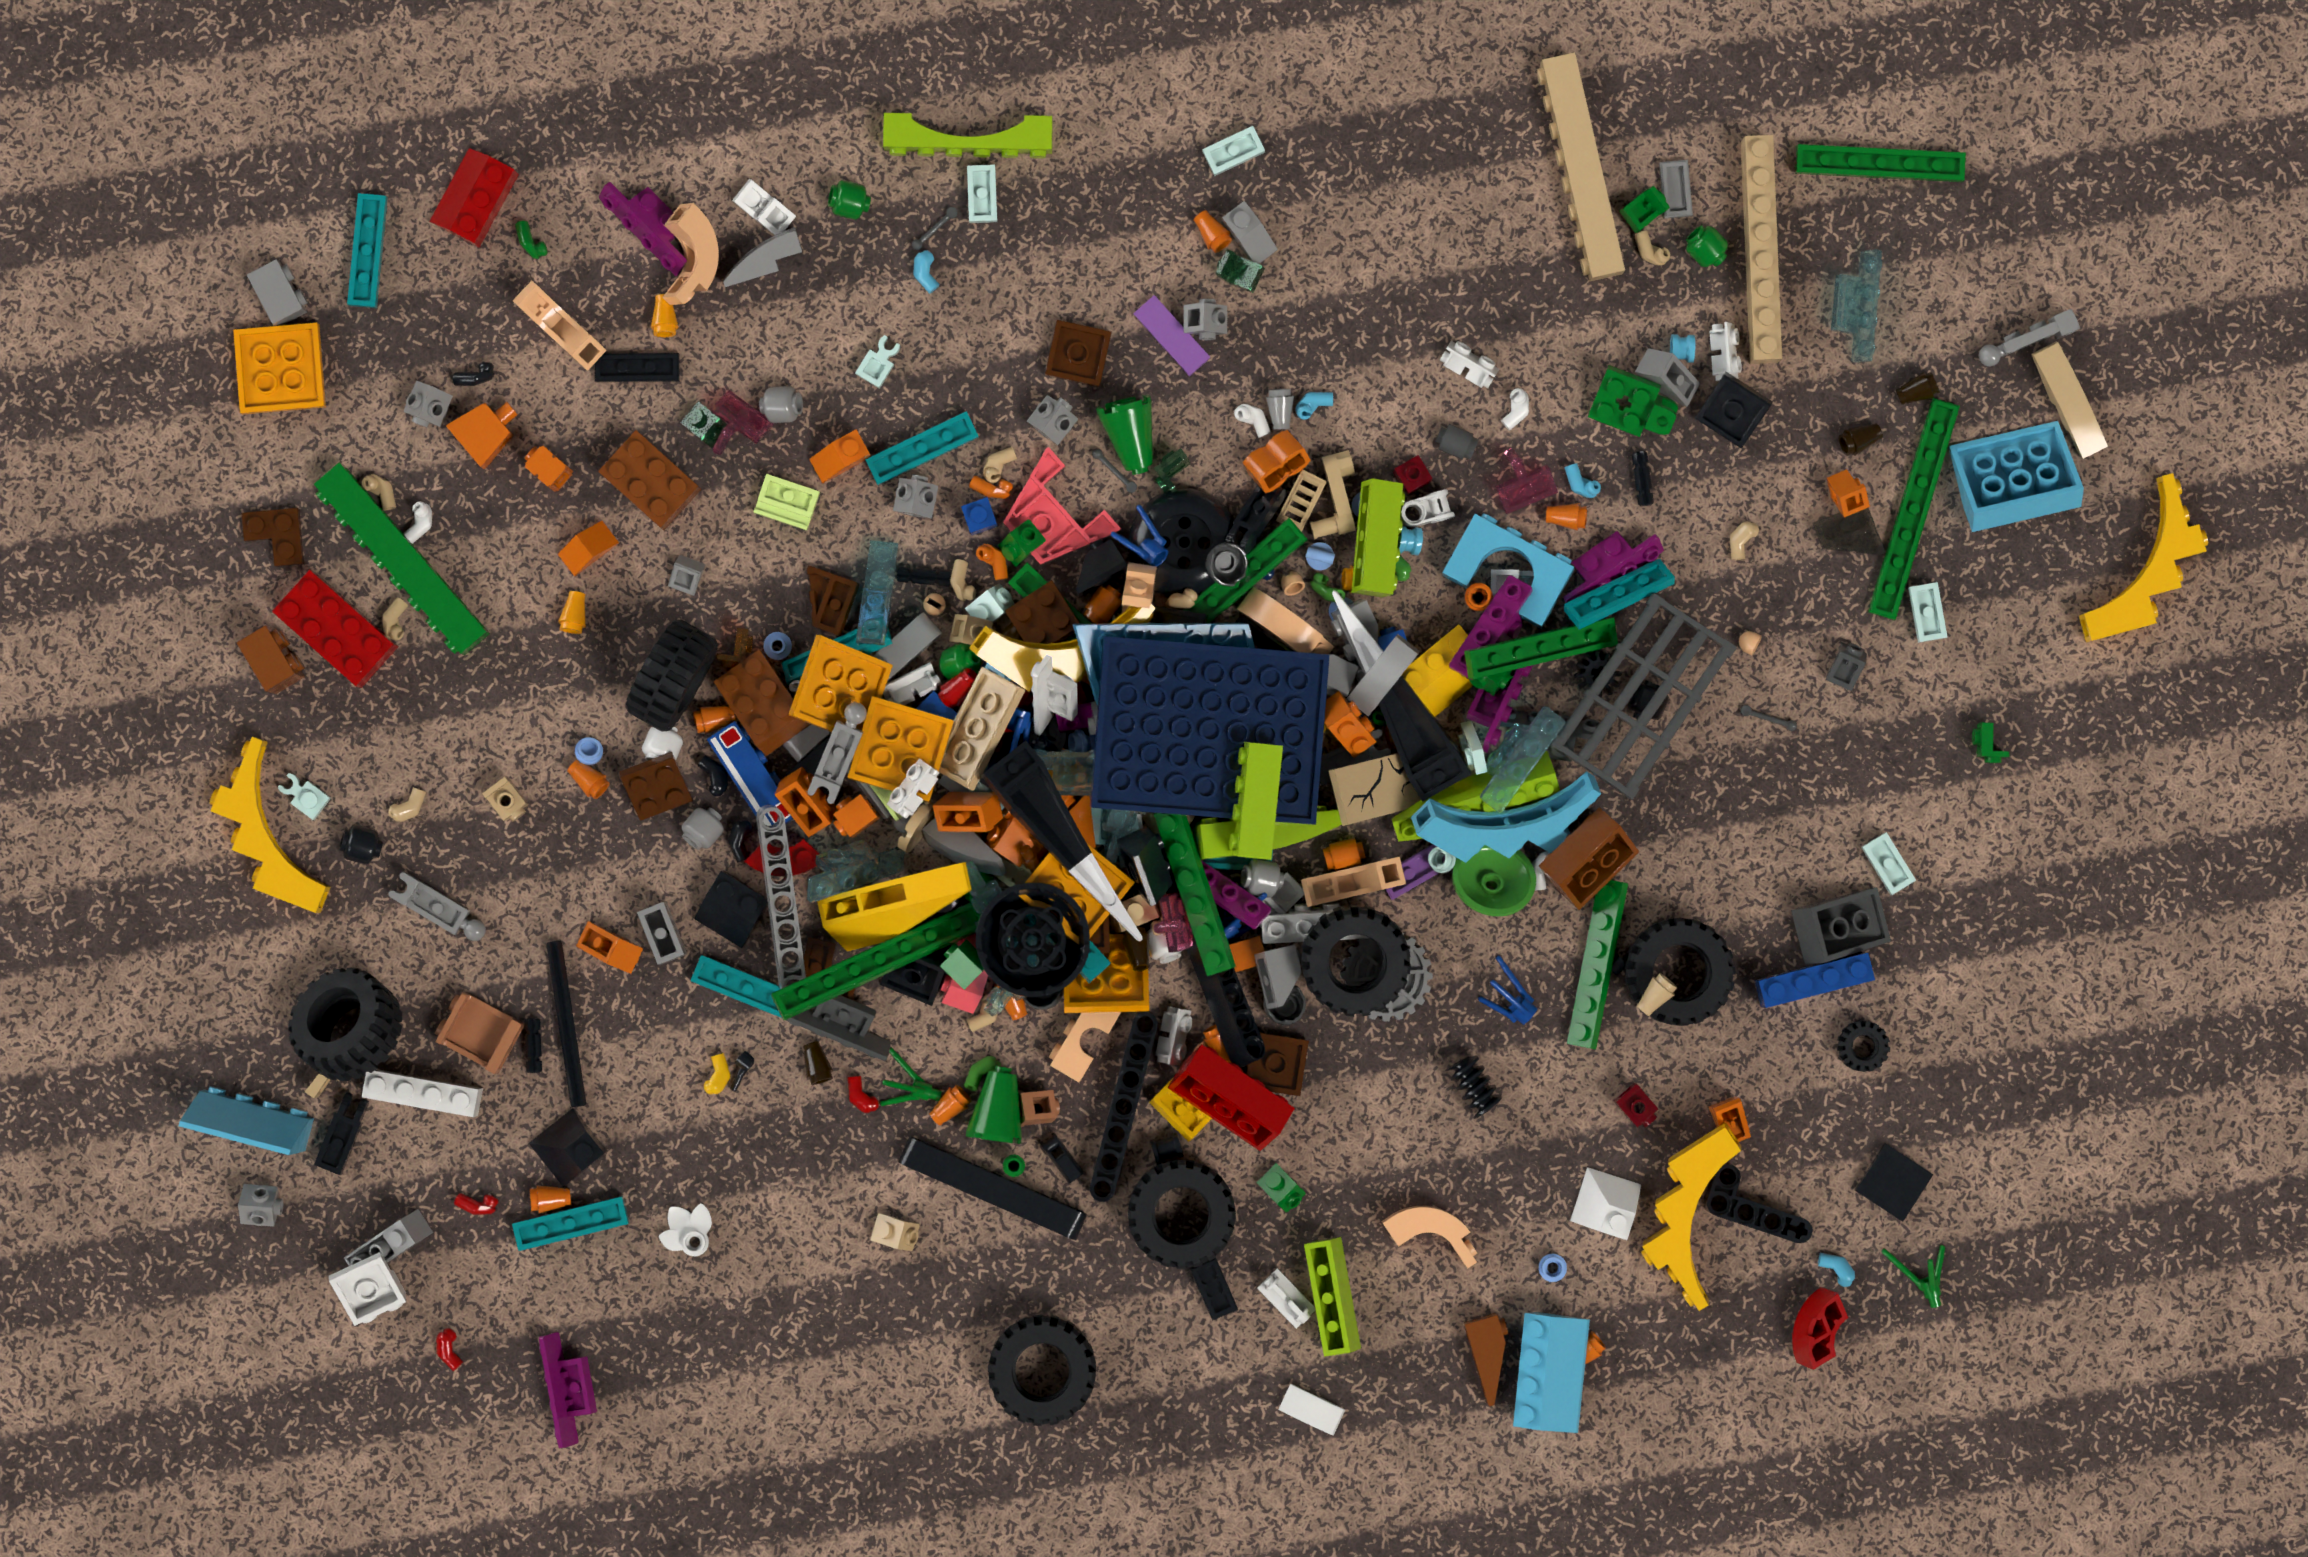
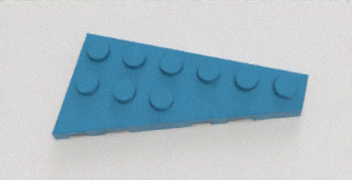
(1091, 639)

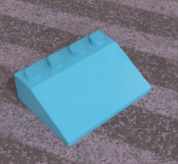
(2016, 476)
(248, 1122)

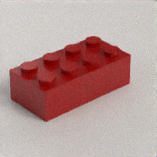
(335, 628)
(1231, 1097)

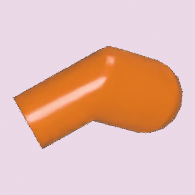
(989, 490)
(995, 558)

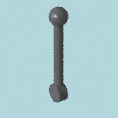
(950, 214)
(1131, 487)
(1746, 710)

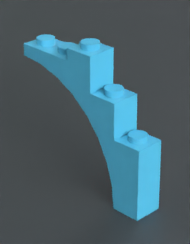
(1542, 823)

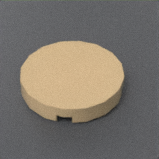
(920, 818)

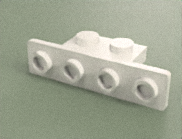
(1051, 695)
(1296, 924)

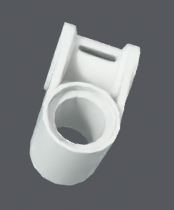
(1428, 509)

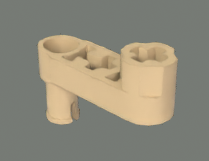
(1335, 468)

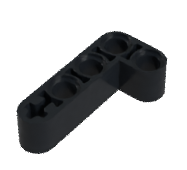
(1758, 1210)

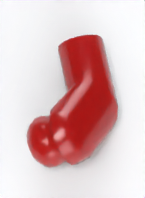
(476, 1207)
(444, 1349)

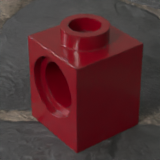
(1412, 475)

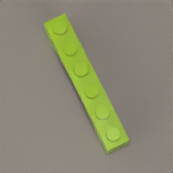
(1029, 137)

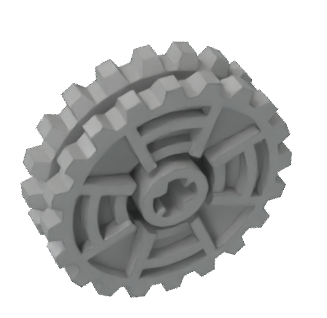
(1365, 965)

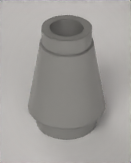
(1280, 407)

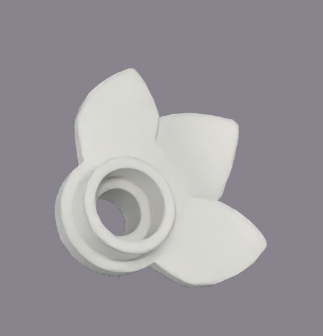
(685, 1226)

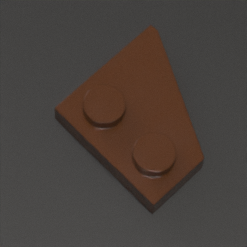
(830, 600)

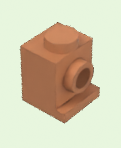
(1046, 1102)

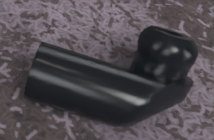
(474, 378)
(717, 773)
(737, 837)

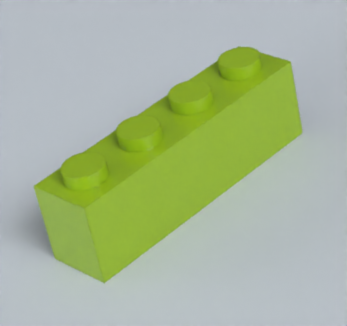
(1378, 538)
(1257, 800)
(1332, 1296)

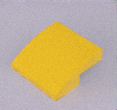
(1179, 1112)

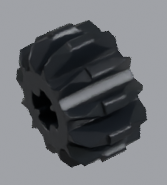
(1595, 665)

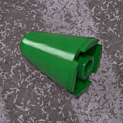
(1130, 431)
(997, 1109)

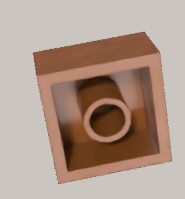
(271, 659)

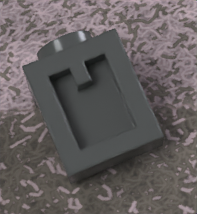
(1847, 666)

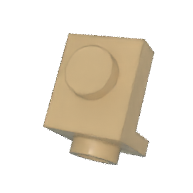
(895, 1232)

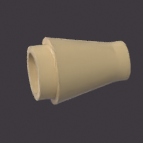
(1657, 993)

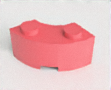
(956, 996)

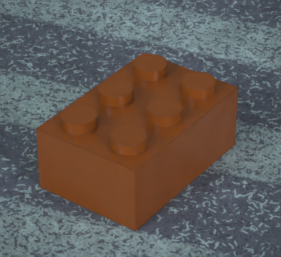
(649, 480)
(760, 702)
(1589, 858)

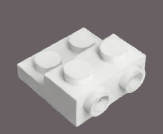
(368, 1289)

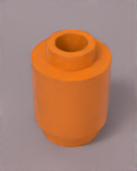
(1102, 605)
(1344, 854)

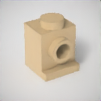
(501, 789)

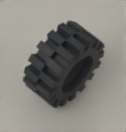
(1879, 1039)

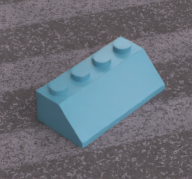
(1551, 1372)

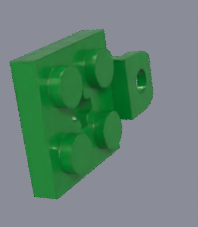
(1647, 406)

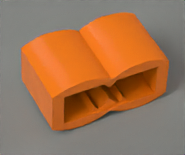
(1276, 461)

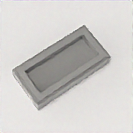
(1676, 188)

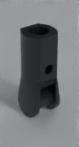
(1065, 1162)

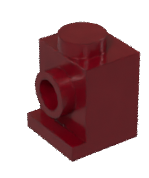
(1627, 1101)

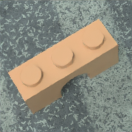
(1069, 1056)

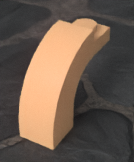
(699, 249)
(559, 325)
(1139, 586)
(1283, 623)
(1353, 881)
(1428, 1219)

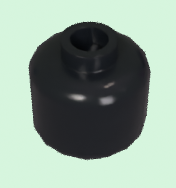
(1643, 696)
(360, 844)

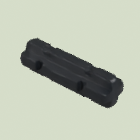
(1642, 478)
(923, 576)
(533, 1045)

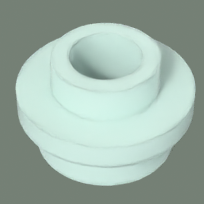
(1435, 860)

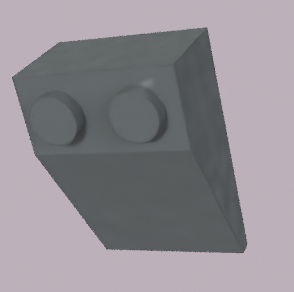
(1841, 926)

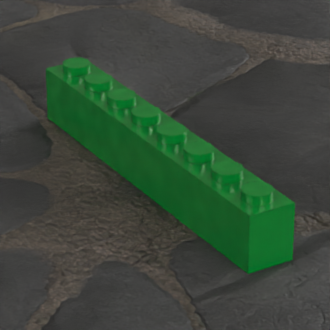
(401, 558)

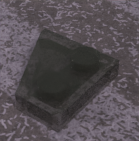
(1849, 534)

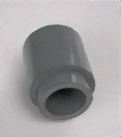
(1456, 442)

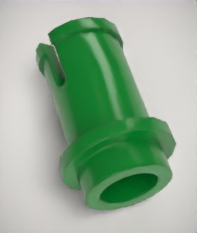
(1009, 1171)

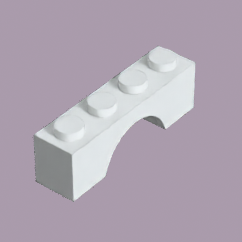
(422, 1093)

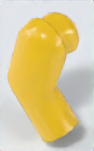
(720, 1076)

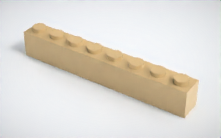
(1581, 167)
(1761, 249)

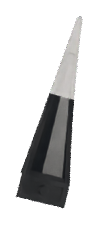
(1421, 742)
(1033, 799)

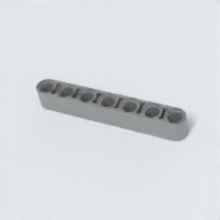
(906, 647)
(777, 888)

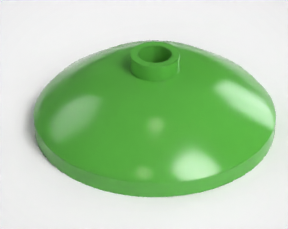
(1510, 877)

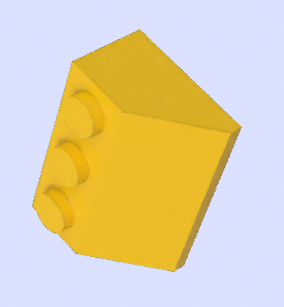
(1432, 676)

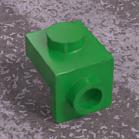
(1644, 208)
(1021, 542)
(1493, 683)
(1984, 740)
(1281, 1188)

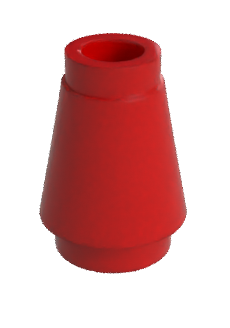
(956, 689)

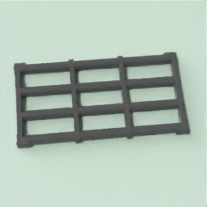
(1669, 681)

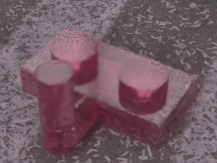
(739, 417)
(1526, 487)
(1174, 923)

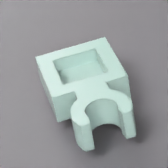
(876, 366)
(307, 798)

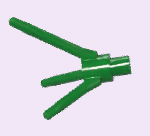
(918, 1090)
(1928, 1285)

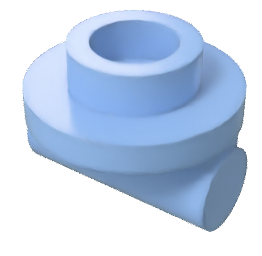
(1320, 556)

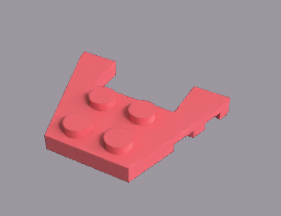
(1050, 518)

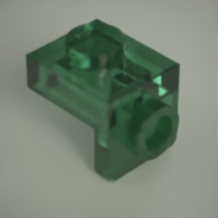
(1239, 271)
(704, 424)
(1171, 465)

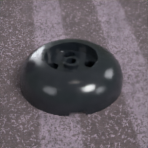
(1208, 519)
(1057, 963)

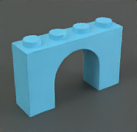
(1485, 538)

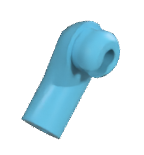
(922, 271)
(1311, 401)
(1581, 485)
(1841, 1267)

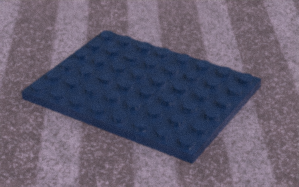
(1183, 711)

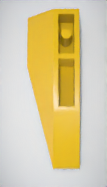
(891, 907)

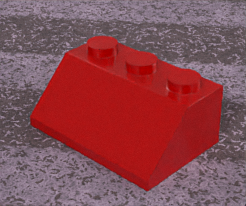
(474, 197)

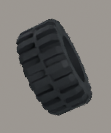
(671, 675)
(1711, 948)
(1365, 997)
(322, 1008)
(1181, 1252)
(1003, 1370)

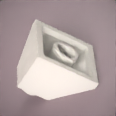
(1606, 1203)

